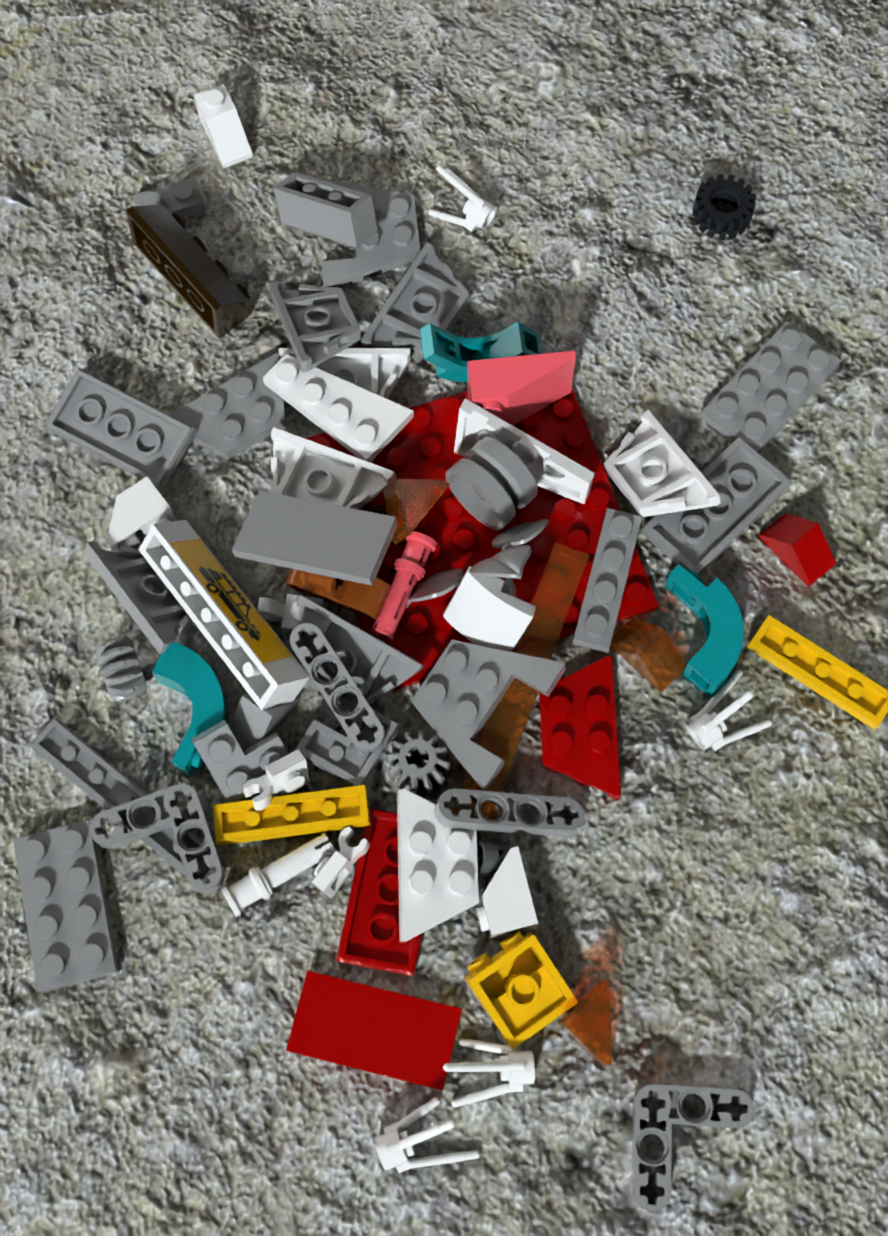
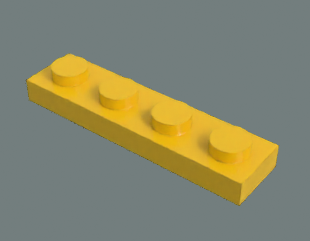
(821, 672)
(292, 815)

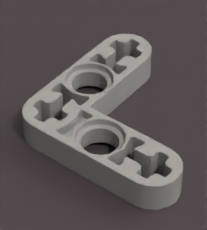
(166, 817)
(671, 1115)

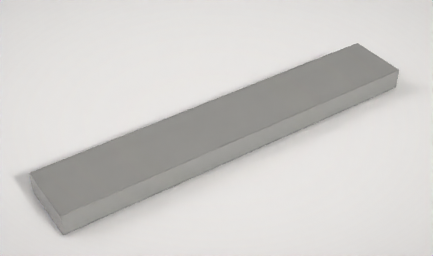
(110, 788)

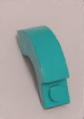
(452, 351)
(721, 623)
(192, 676)

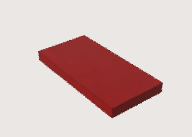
(372, 912)
(374, 1030)

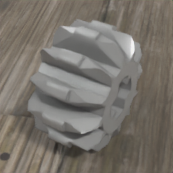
(120, 668)
(427, 752)

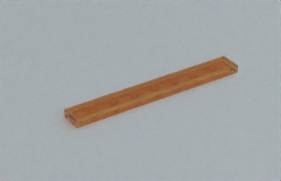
(510, 717)

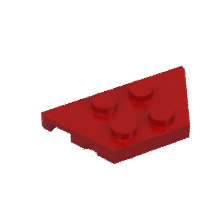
(581, 728)

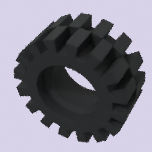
(729, 192)

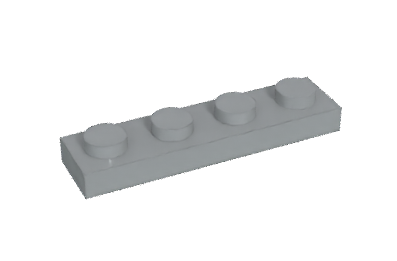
(607, 580)

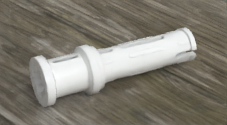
(261, 882)

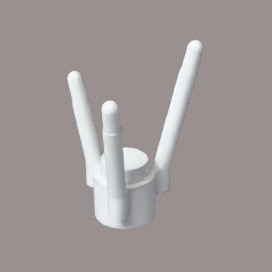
(477, 209)
(709, 729)
(514, 1066)
(396, 1146)

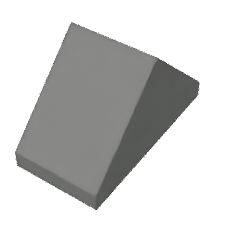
(253, 724)

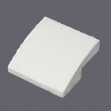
(487, 614)

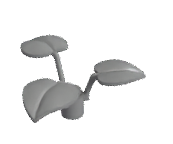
(505, 564)

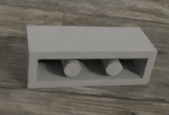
(326, 209)

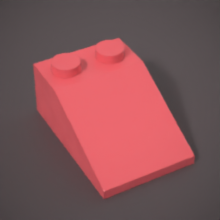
(520, 384)

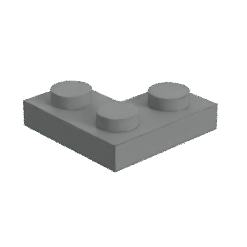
(179, 197)
(339, 755)
(230, 764)

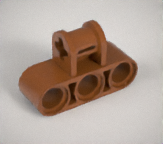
(349, 595)

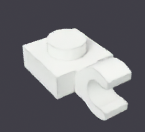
(286, 613)
(281, 778)
(335, 869)

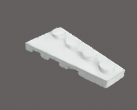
(343, 410)
(548, 467)

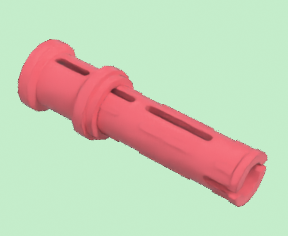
(408, 571)

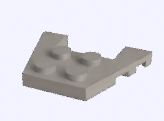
(386, 249)
(465, 692)

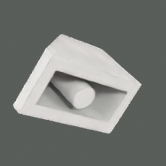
(223, 126)
(507, 900)

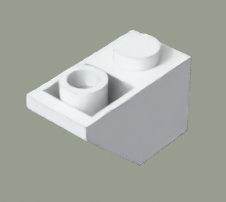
(135, 514)

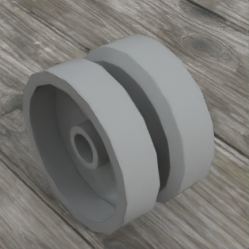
(492, 483)

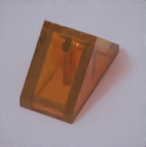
(410, 502)
(649, 652)
(591, 1024)

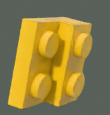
(519, 988)

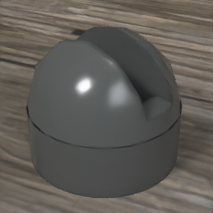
(488, 857)

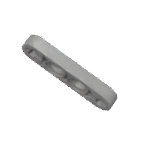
(339, 685)
(509, 808)

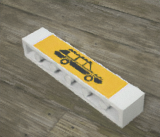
(223, 614)

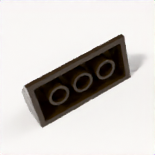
(188, 268)

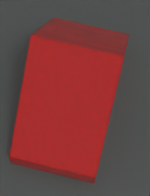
(800, 547)

